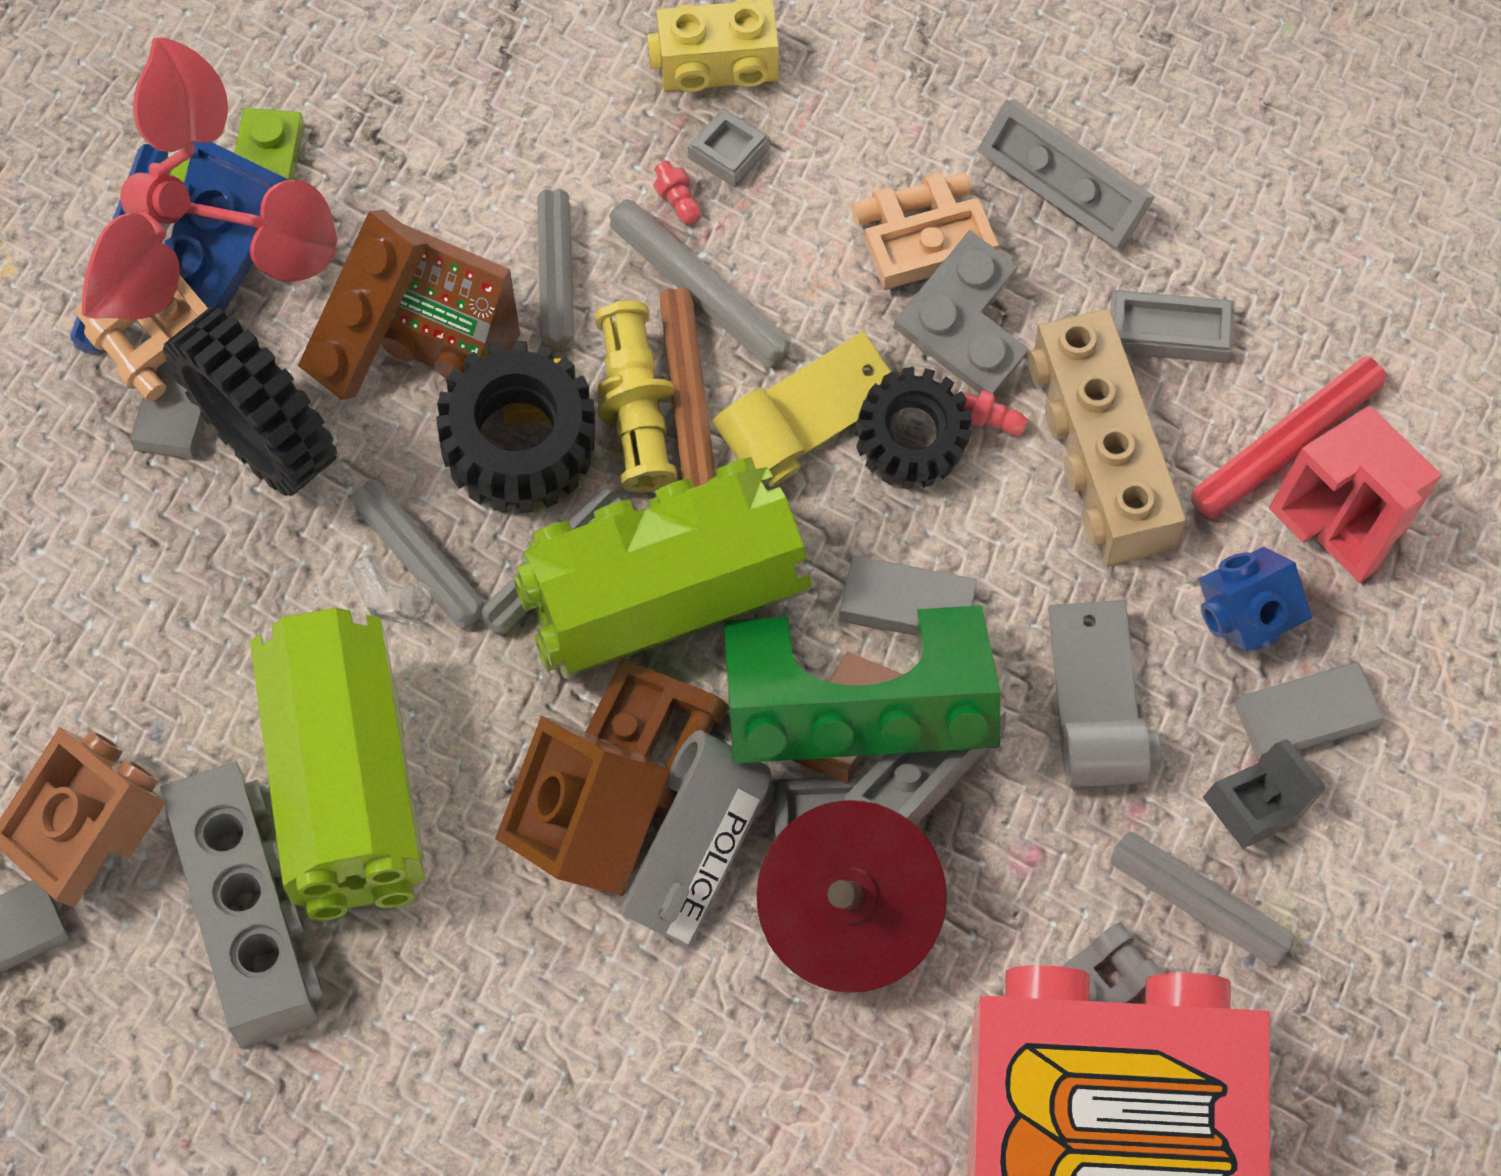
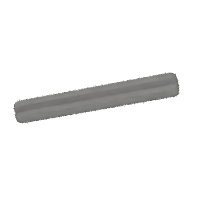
(707, 288)

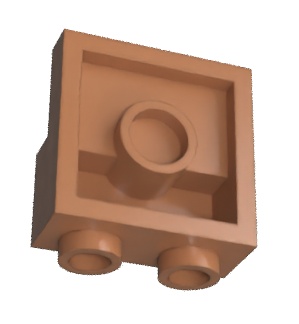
(76, 812)

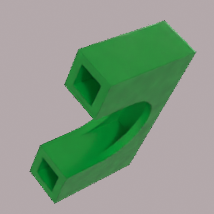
(935, 706)

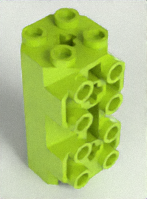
(660, 569)
(337, 764)

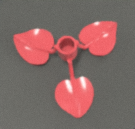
(173, 106)

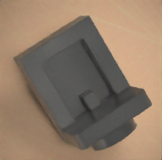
(1265, 795)

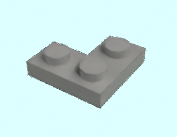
(950, 321)

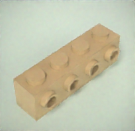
(1106, 438)

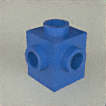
(1254, 599)

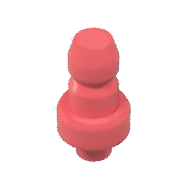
(673, 185)
(988, 412)

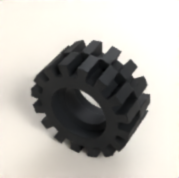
(921, 393)

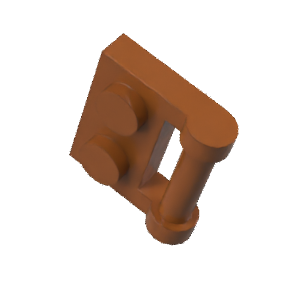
(639, 707)

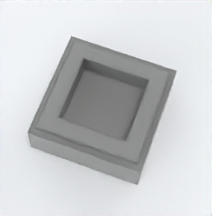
(728, 147)

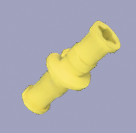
(633, 396)

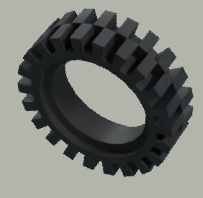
(250, 401)

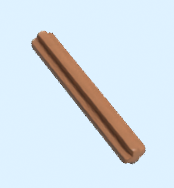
(687, 377)

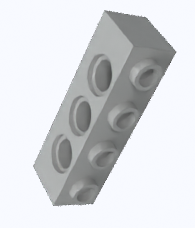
(254, 1003)

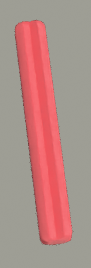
(1288, 437)

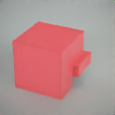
(1357, 490)

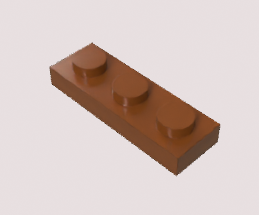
(362, 304)

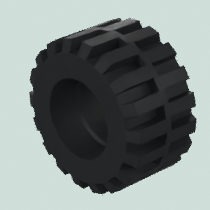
(509, 379)

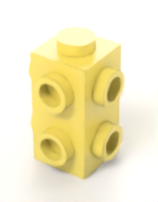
(715, 45)

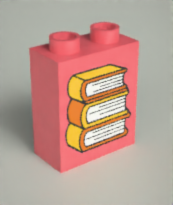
(1118, 1084)

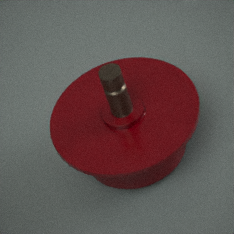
(851, 896)

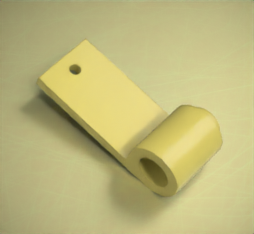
(802, 409)

